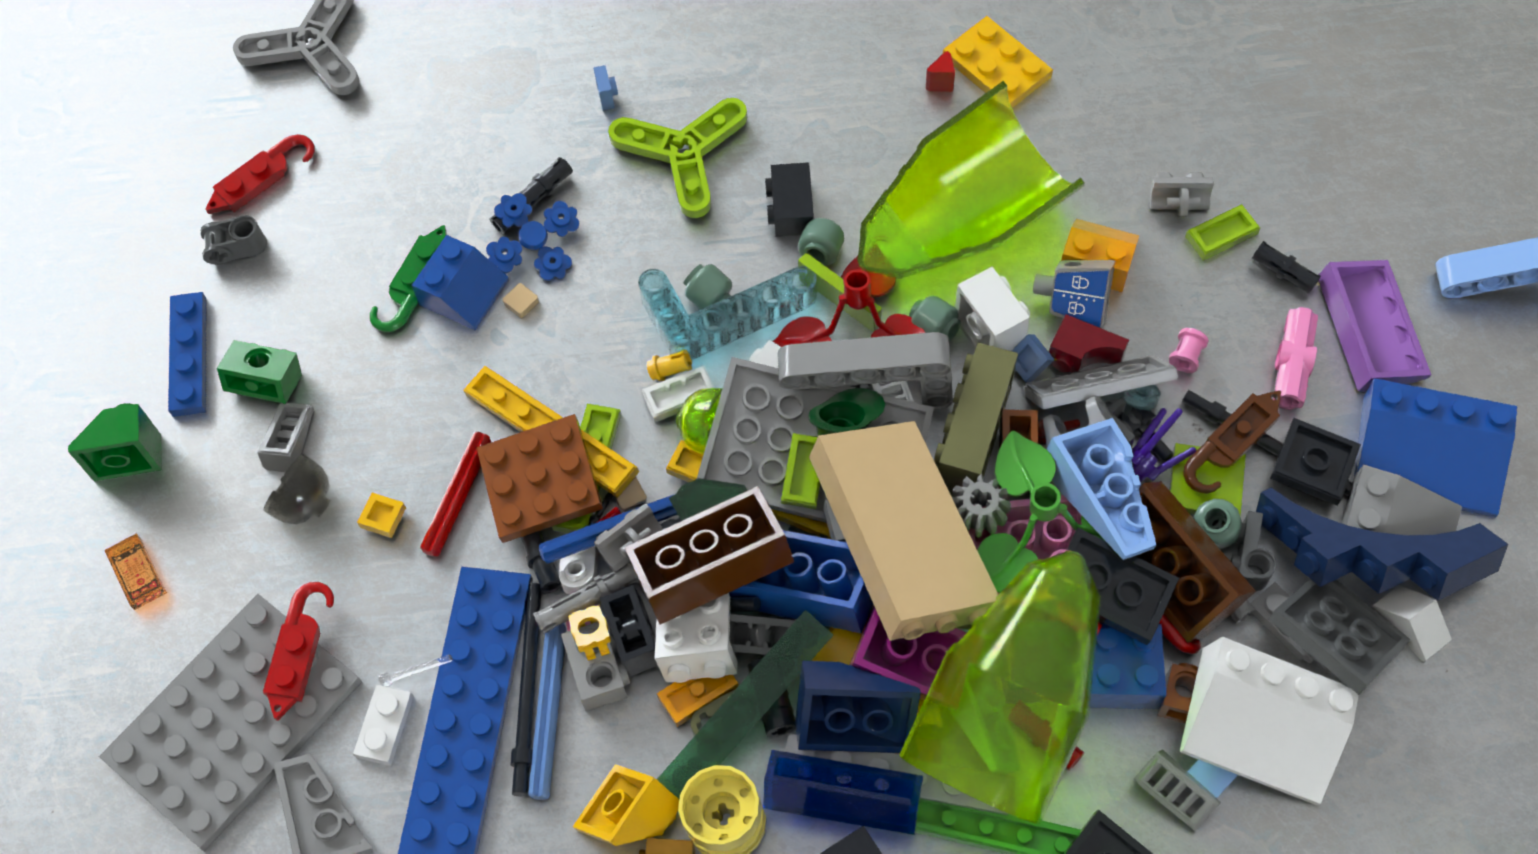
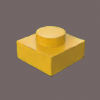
(381, 515)

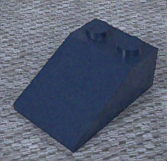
(852, 709)

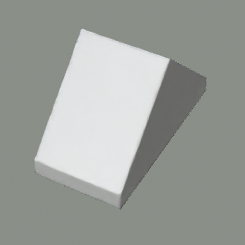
(1417, 618)

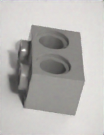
(587, 672)

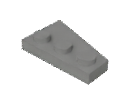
(314, 812)

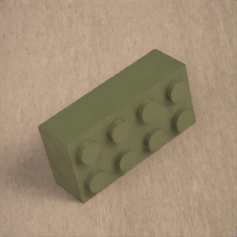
(975, 415)

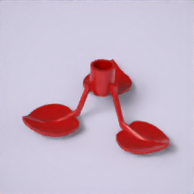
(858, 293)

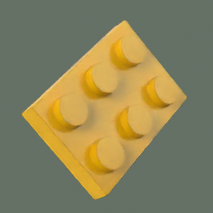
(992, 55)

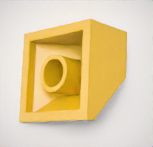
(628, 808)

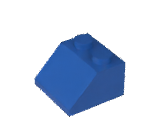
(459, 283)

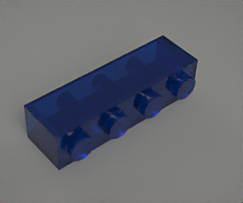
(842, 792)

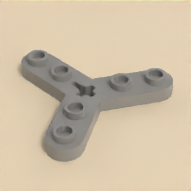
(321, 55)

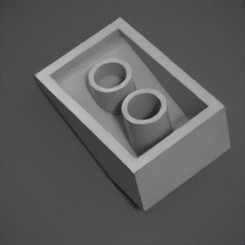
(1397, 505)

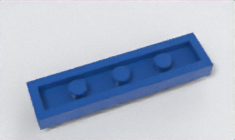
(187, 354)

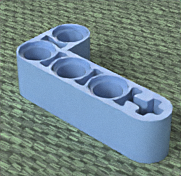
(1488, 269)

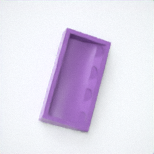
(1372, 323)

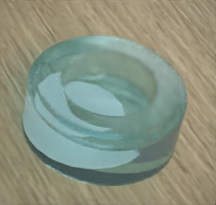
(1143, 398)

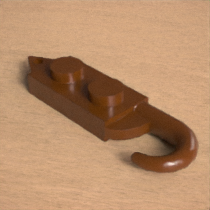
(1234, 437)

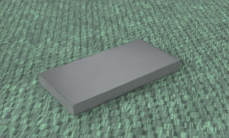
(1099, 381)

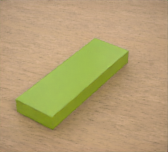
(832, 286)

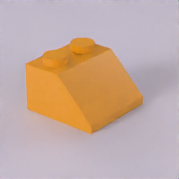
(1100, 242)

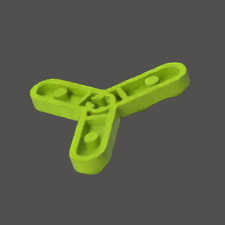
(687, 167)

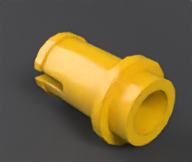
(669, 365)

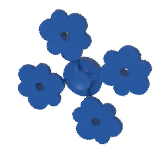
(533, 236)

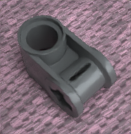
(232, 239)

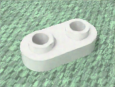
(584, 564)

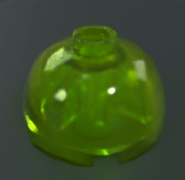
(697, 416)

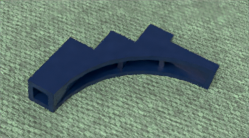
(1381, 560)

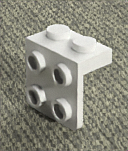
(696, 643)

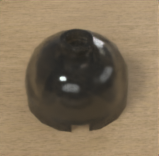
(300, 493)

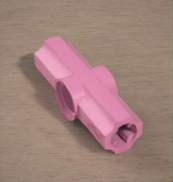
(1296, 357)

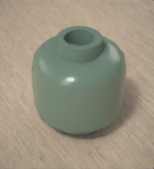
(821, 240)
(707, 286)
(936, 316)
(1219, 512)

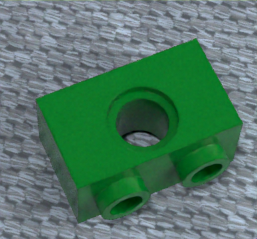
(259, 371)

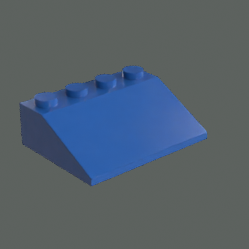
(1439, 442)

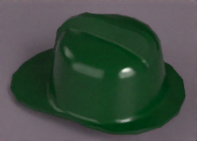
(847, 411)

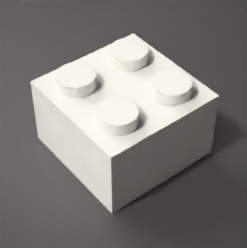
(991, 311)

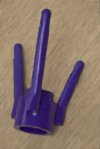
(1143, 460)

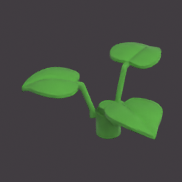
(1024, 468)

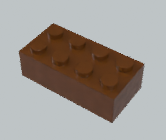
(709, 554)
(1208, 581)

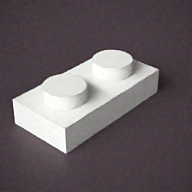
(383, 725)

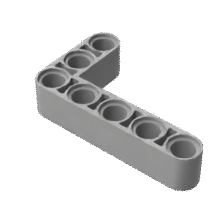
(870, 362)

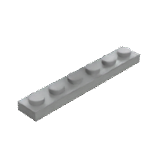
(931, 788)

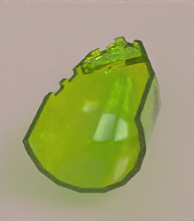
(961, 193)
(1014, 691)

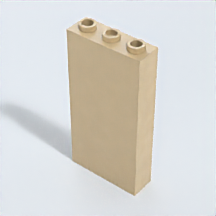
(903, 529)

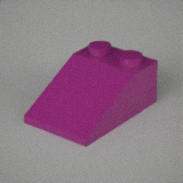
(902, 659)

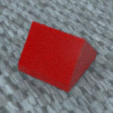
(941, 74)

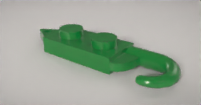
(401, 285)

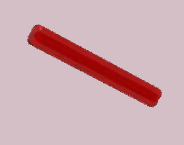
(454, 497)

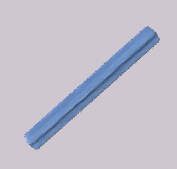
(547, 714)

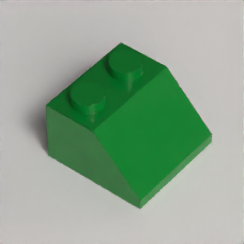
(118, 444)

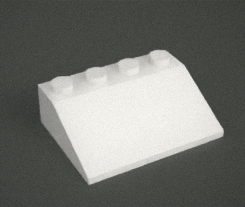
(1268, 719)

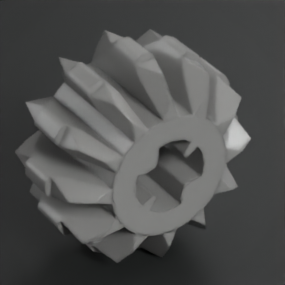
(982, 495)

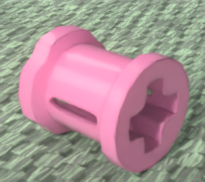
(1188, 350)

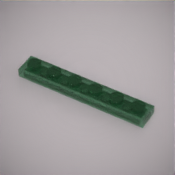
(748, 702)

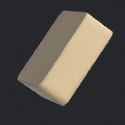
(520, 300)
(631, 496)

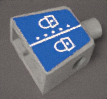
(1078, 289)

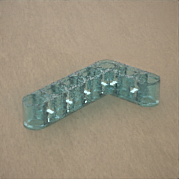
(724, 313)

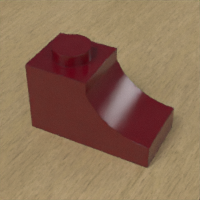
(1083, 344)

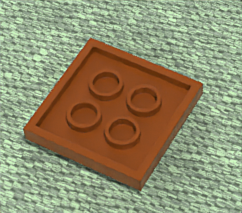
(539, 478)

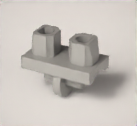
(1181, 192)
(635, 526)

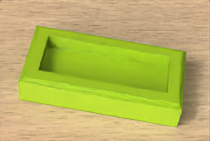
(1222, 232)
(801, 480)

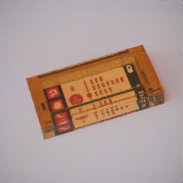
(135, 571)

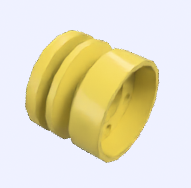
(720, 792)

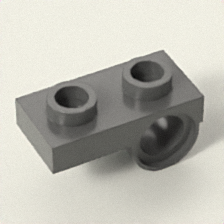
(1250, 554)

